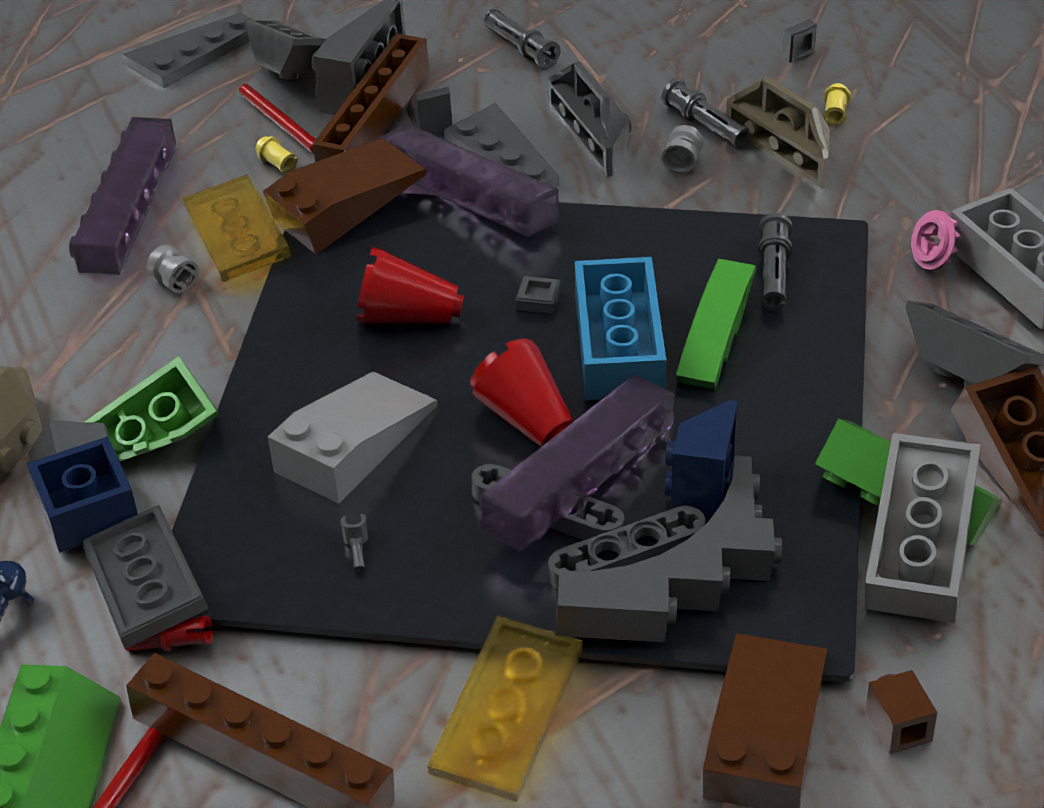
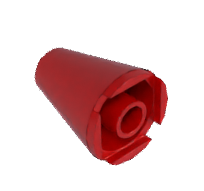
(405, 294)
(522, 391)

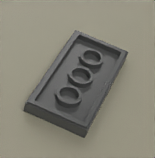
(143, 576)

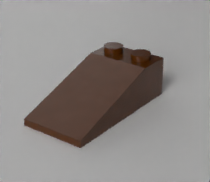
(340, 192)
(1009, 425)
(764, 723)

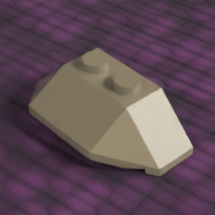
(784, 127)
(18, 417)

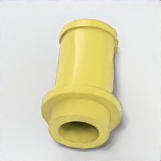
(836, 99)
(270, 150)

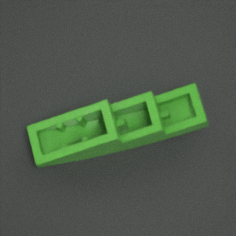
(715, 324)

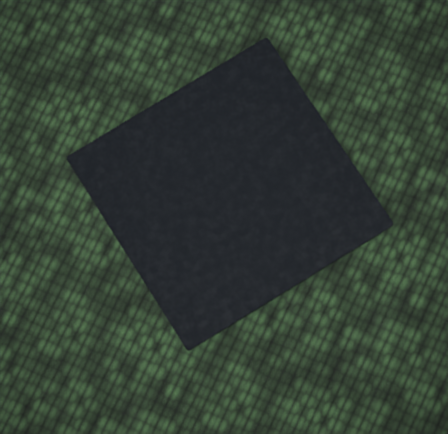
(277, 550)

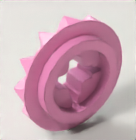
(924, 248)

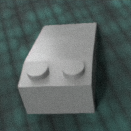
(346, 434)
(922, 527)

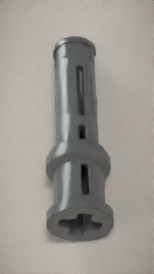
(529, 42)
(695, 107)
(774, 250)

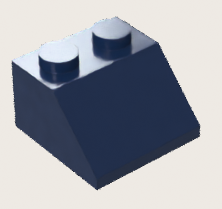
(702, 459)

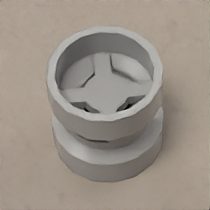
(682, 149)
(172, 269)

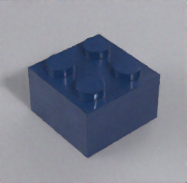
(82, 492)

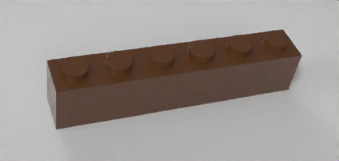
(376, 98)
(256, 739)

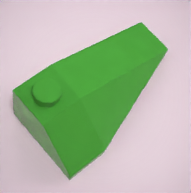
(156, 411)

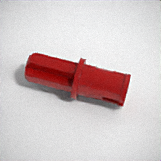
(178, 635)

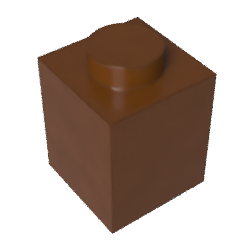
(900, 711)

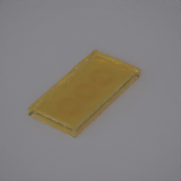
(236, 227)
(505, 708)

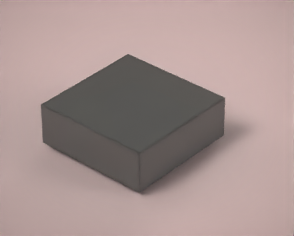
(799, 40)
(538, 295)

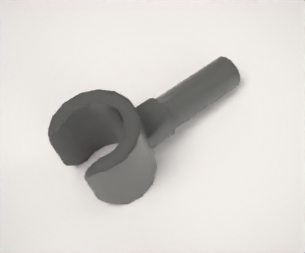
(356, 536)

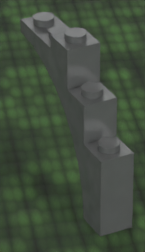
(644, 597)

